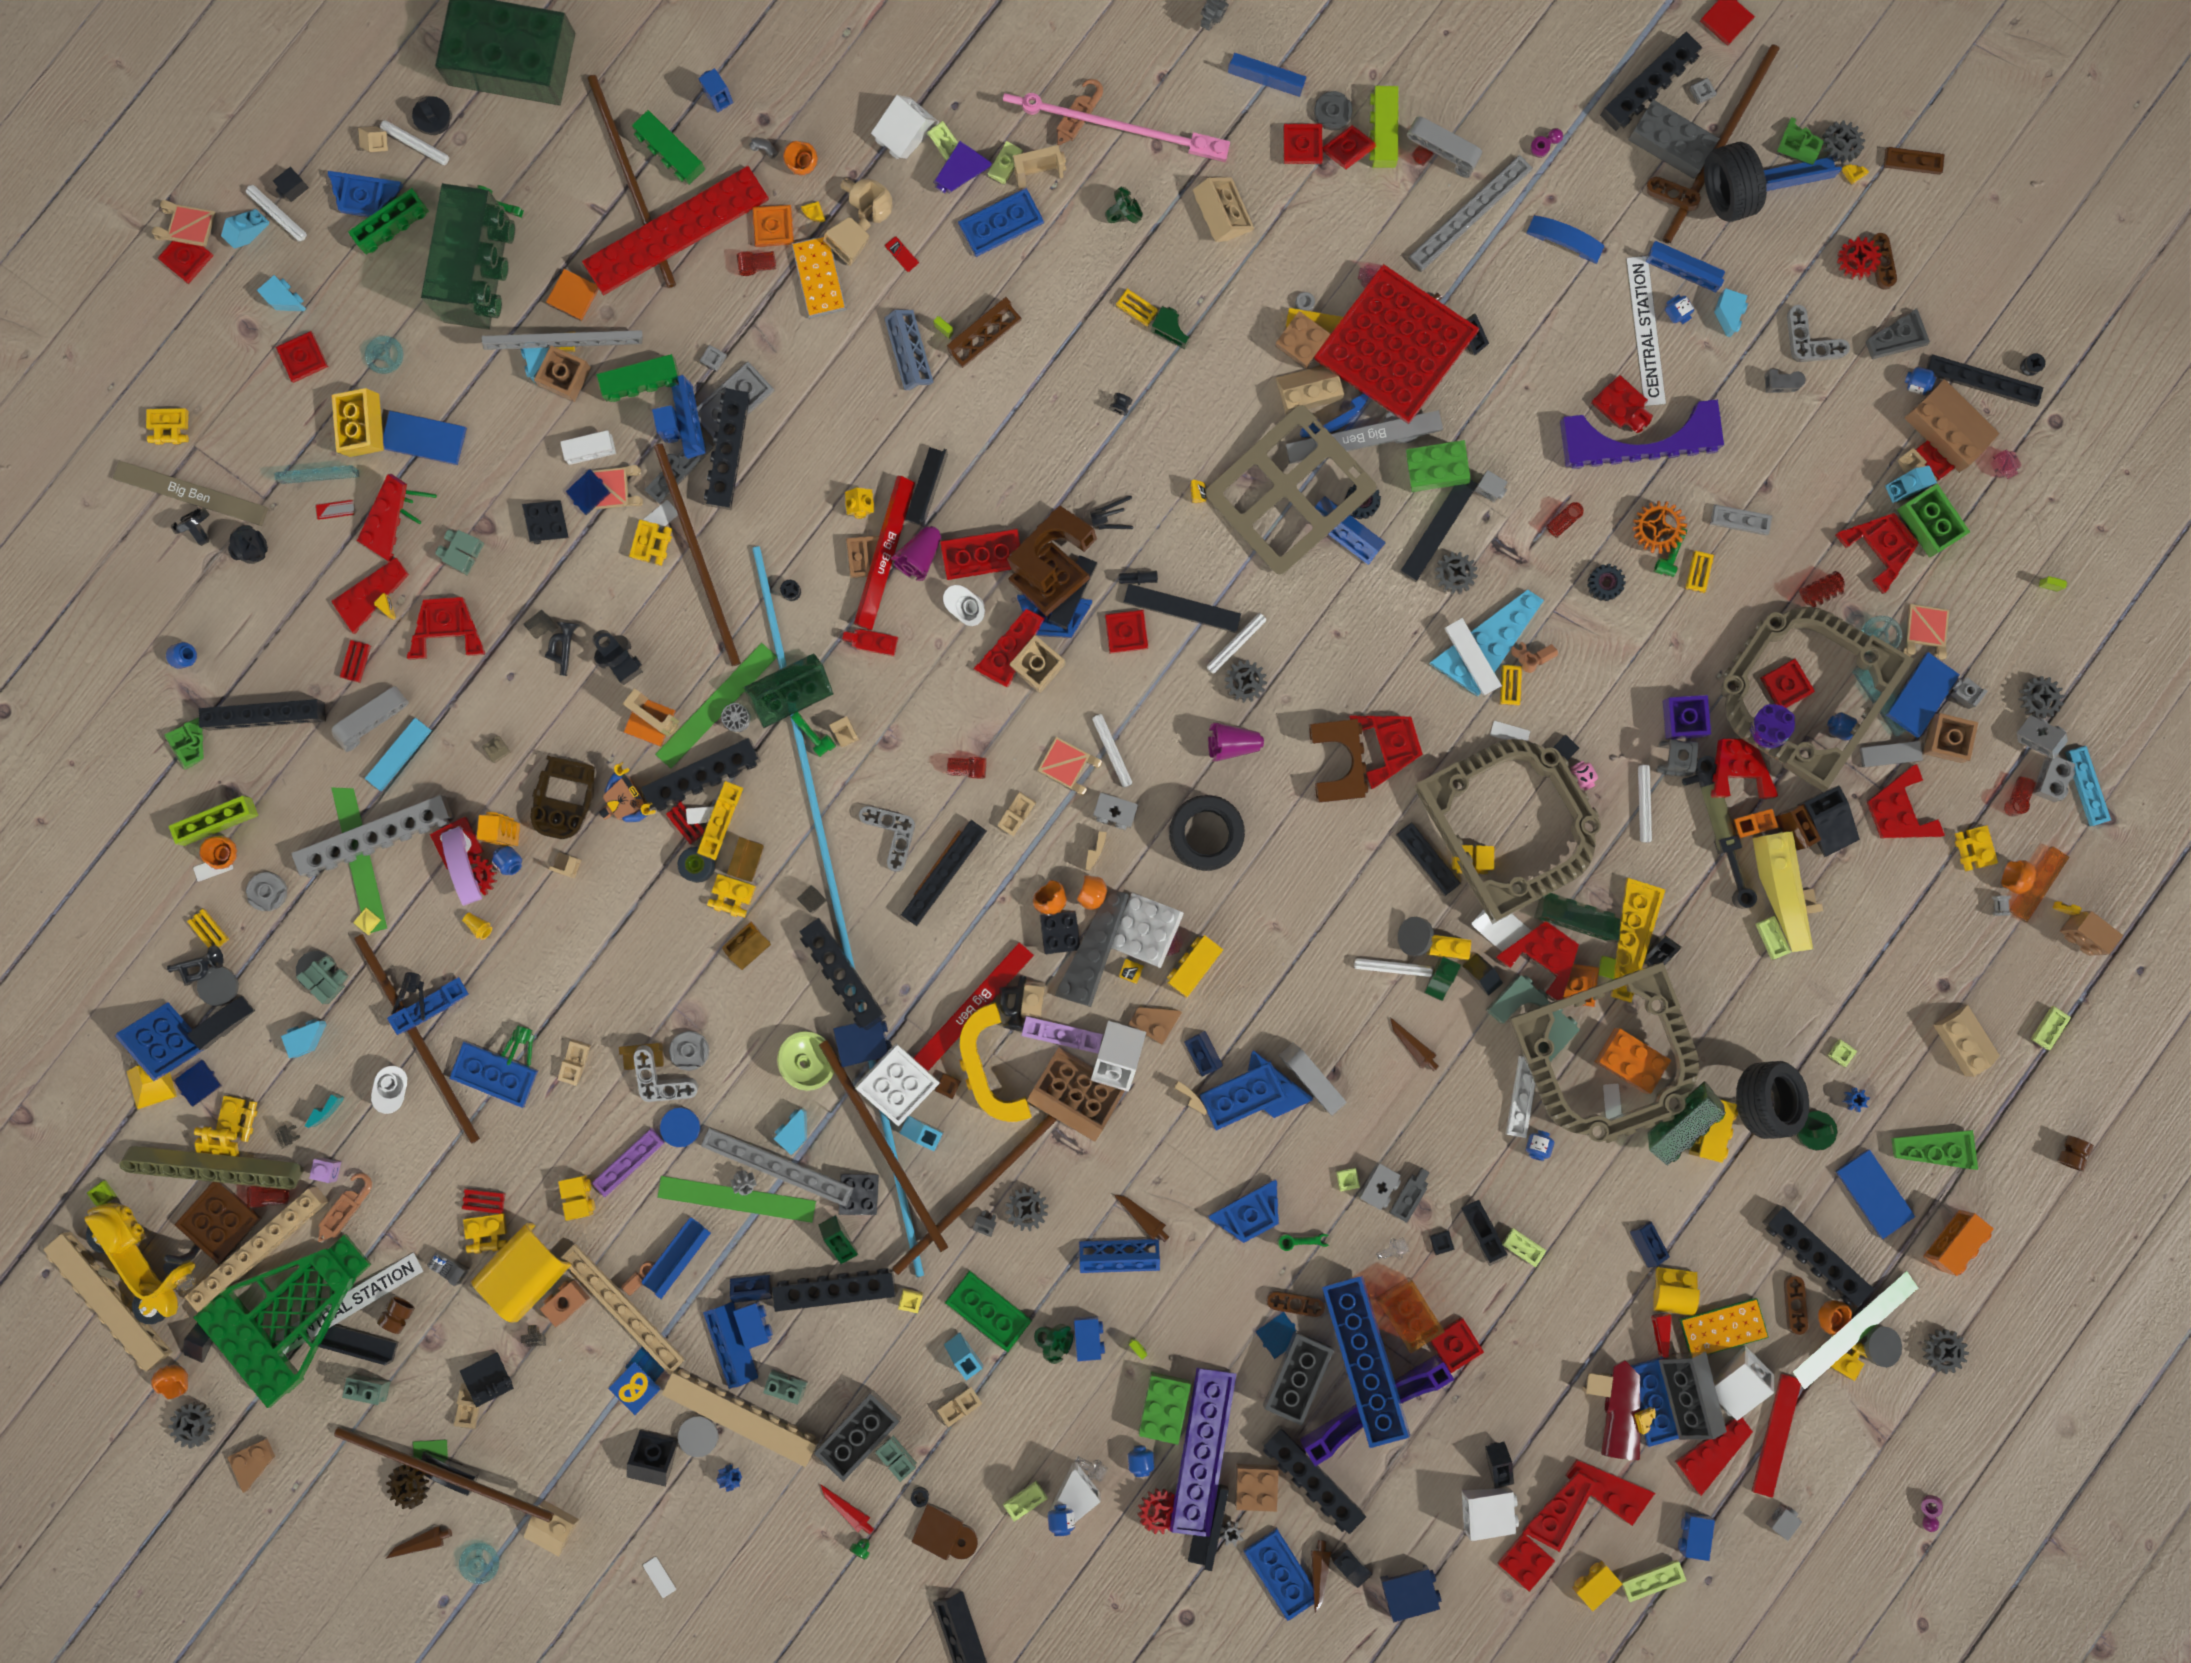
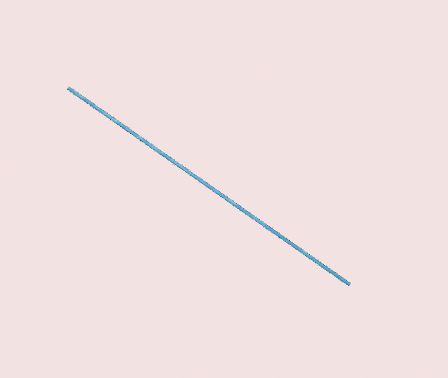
(830, 877)

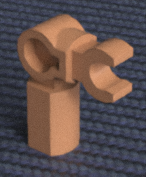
(1530, 661)
(634, 1281)

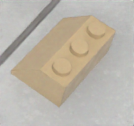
(1223, 208)
(1309, 388)
(1967, 1041)

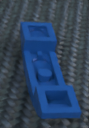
(1566, 236)
(1356, 406)
(433, 1004)

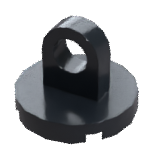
(431, 115)
(191, 522)
(247, 545)
(611, 651)

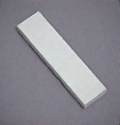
(1473, 657)
(1521, 1100)

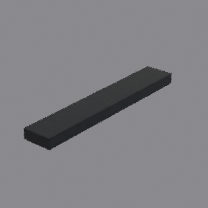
(1985, 380)
(1437, 530)
(1182, 608)
(944, 873)

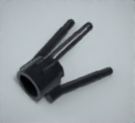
(1099, 516)
(410, 984)

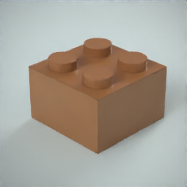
(1302, 339)
(562, 373)
(1950, 738)
(2091, 933)
(1256, 1487)

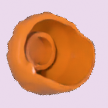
(800, 157)
(218, 852)
(2019, 876)
(1092, 892)
(1050, 898)
(1834, 1316)
(170, 1381)

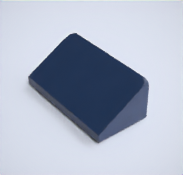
(1203, 1053)
(1650, 1245)
(750, 1288)

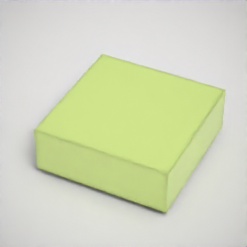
(1842, 1053)
(1348, 1179)

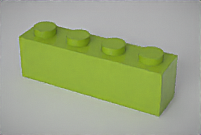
(1384, 126)
(213, 820)

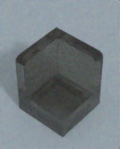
(540, 624)
(811, 899)

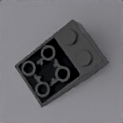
(1832, 820)

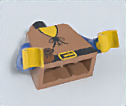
(624, 798)

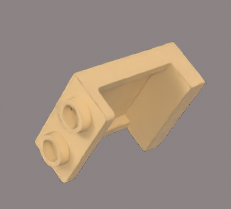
(1037, 162)
(635, 703)

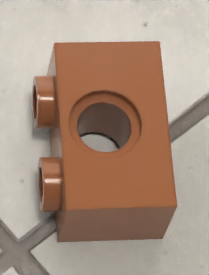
(555, 1311)

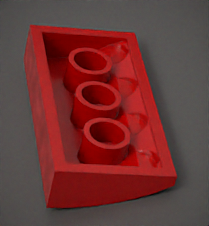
(979, 553)

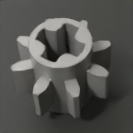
(743, 1182)
(1233, 1538)

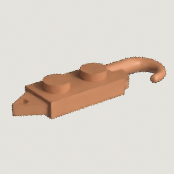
(1069, 126)
(344, 1209)

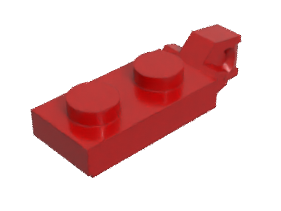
(872, 641)

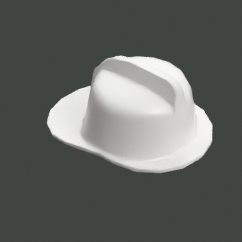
(964, 605)
(389, 1089)

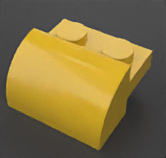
(1676, 1291)

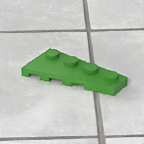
(1944, 1148)

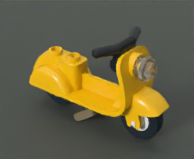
(116, 1232)

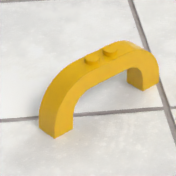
(971, 1063)

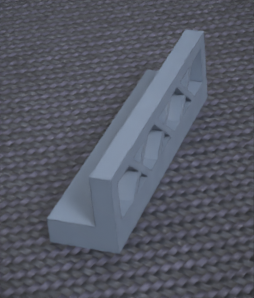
(904, 349)

